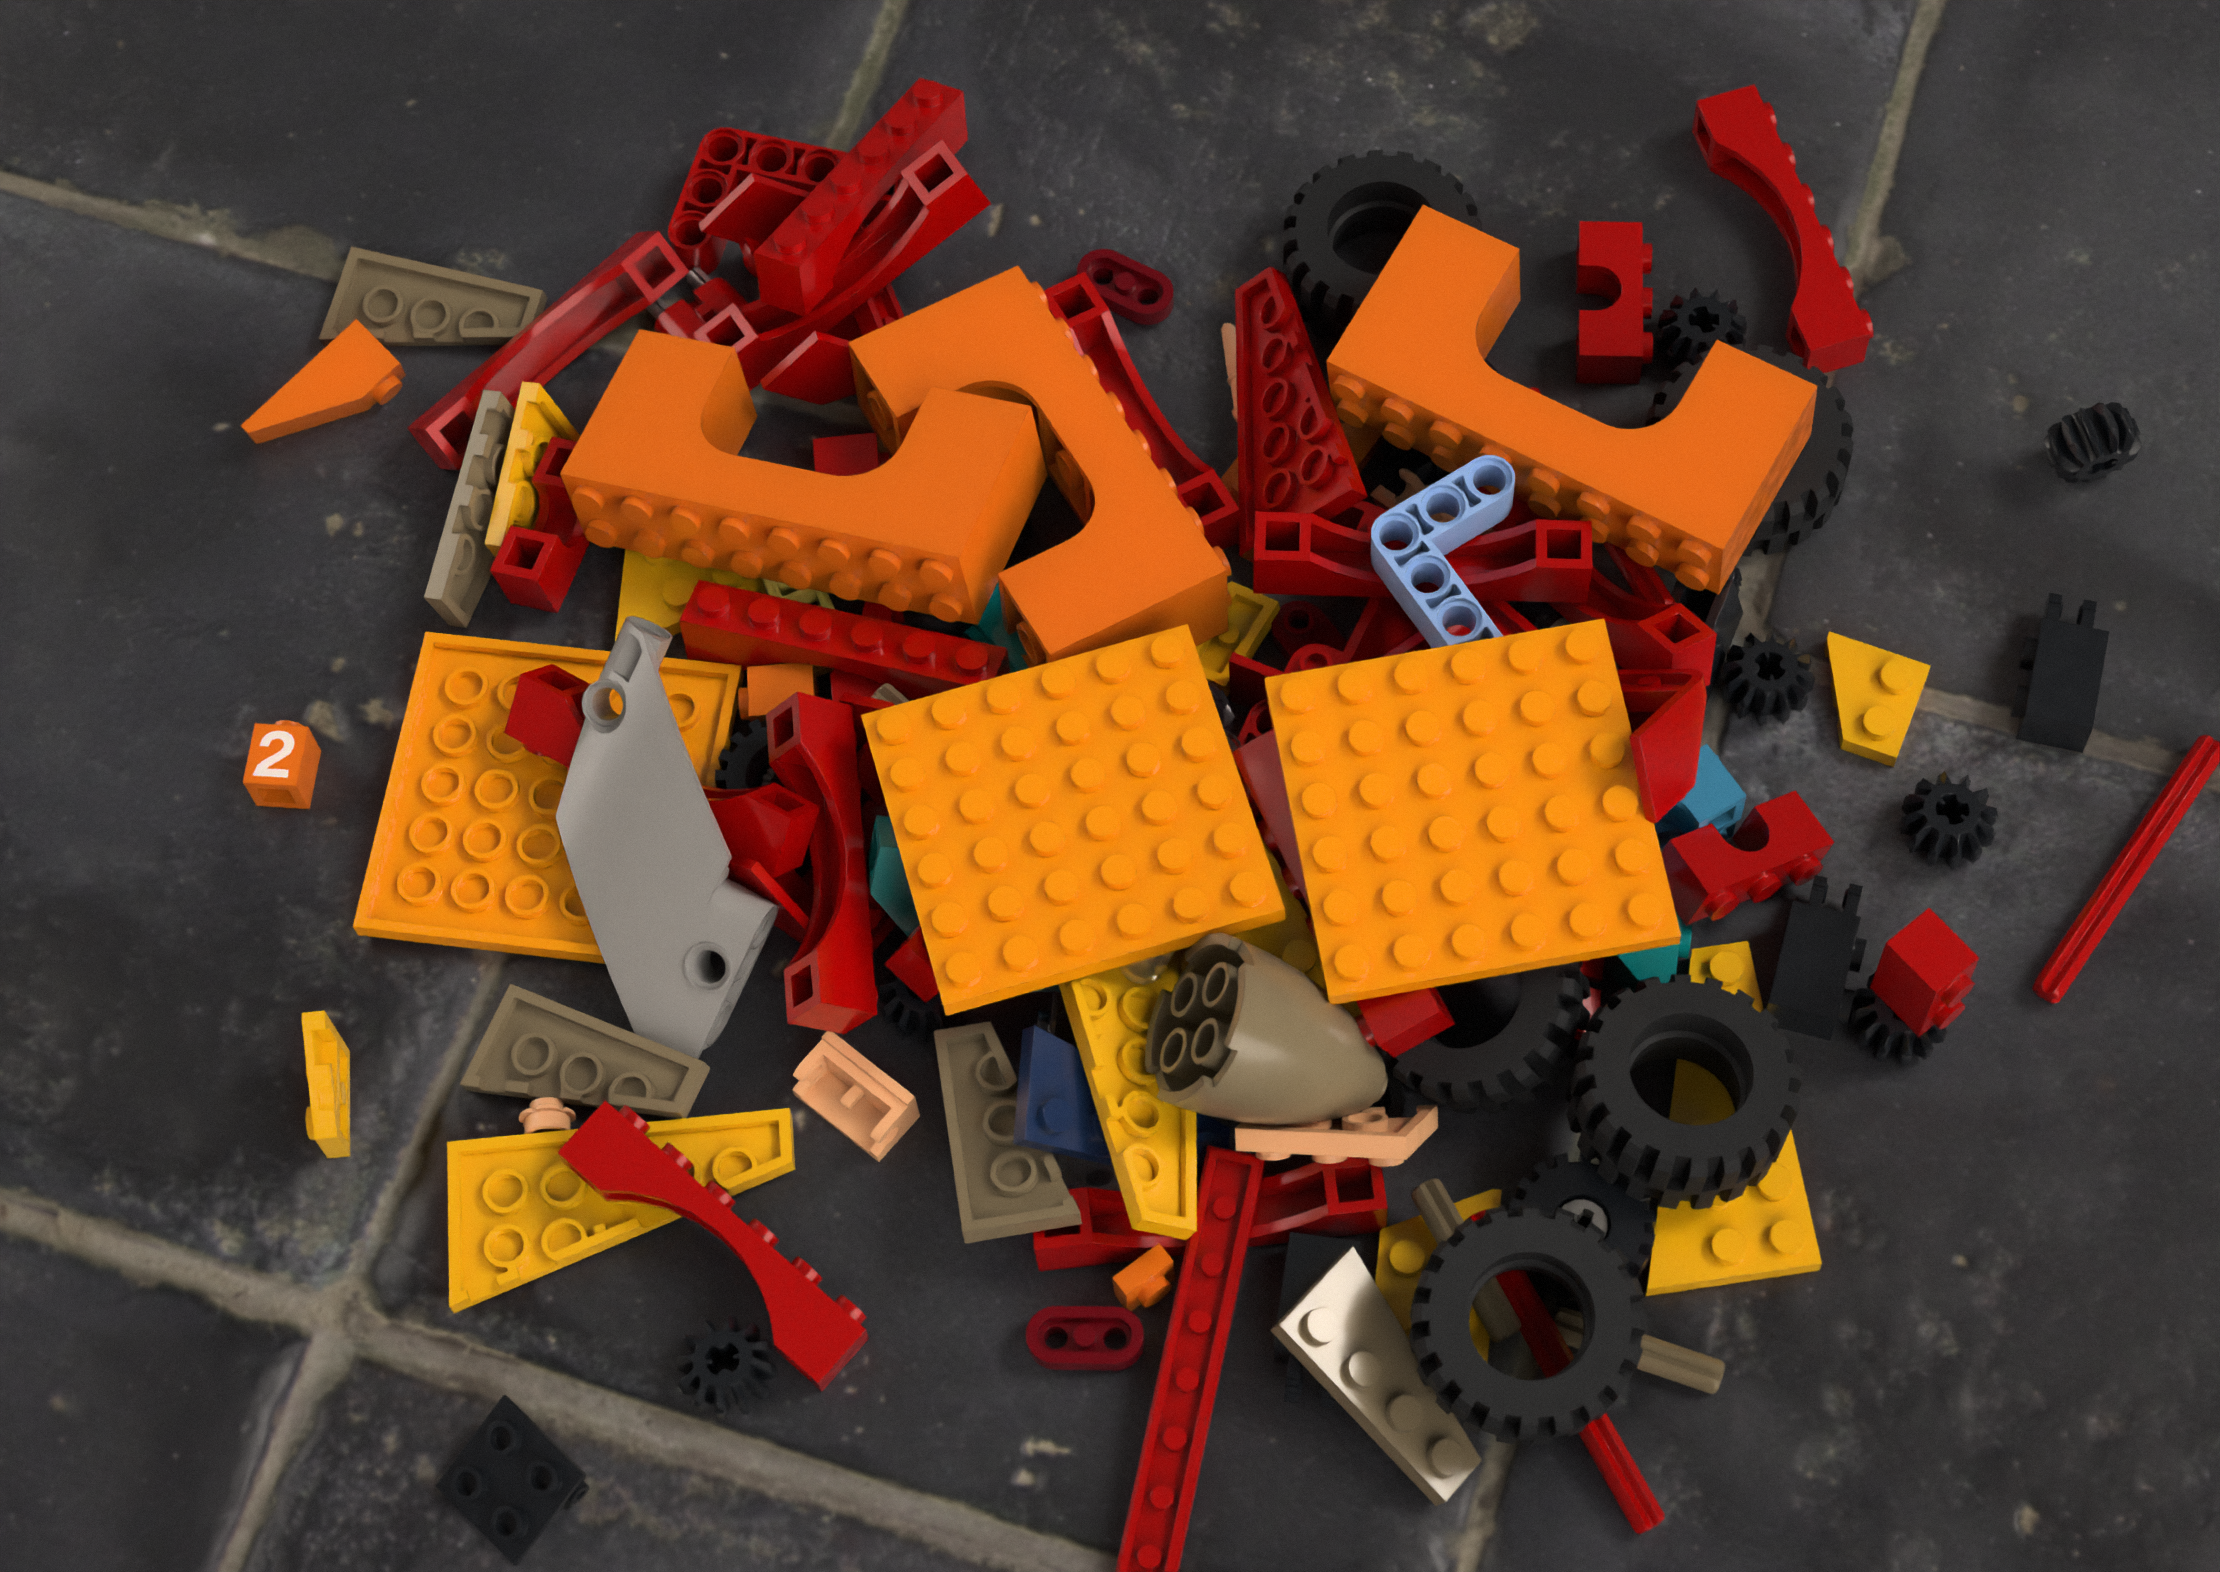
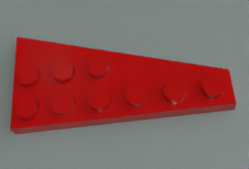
(1287, 424)

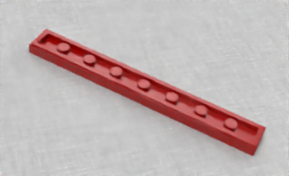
(1191, 1363)

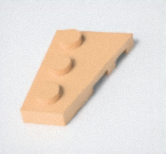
(1360, 1135)

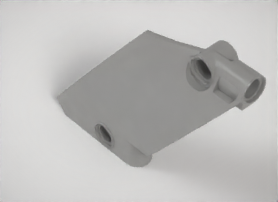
(655, 857)

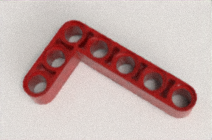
(713, 180)

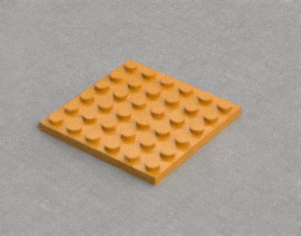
(1469, 812)
(469, 814)
(1070, 819)

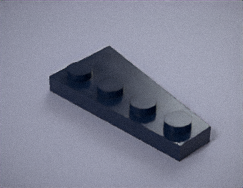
(1058, 1109)

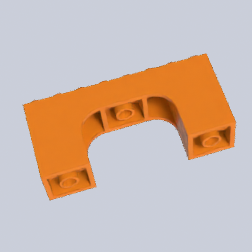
(1663, 492)
(912, 535)
(1140, 552)

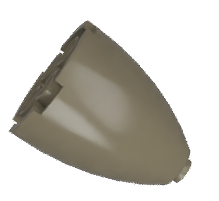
(1257, 1041)

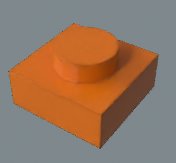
(1145, 1279)

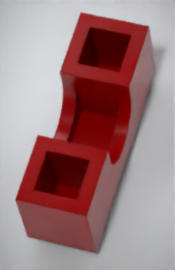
(1613, 266)
(542, 562)
(1776, 844)

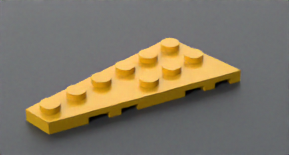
(1146, 1138)
(527, 1214)
(1766, 1228)

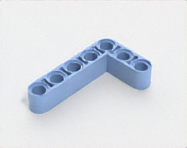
(1431, 540)

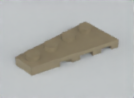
(427, 304)
(462, 558)
(560, 1053)
(998, 1184)
(1366, 1362)

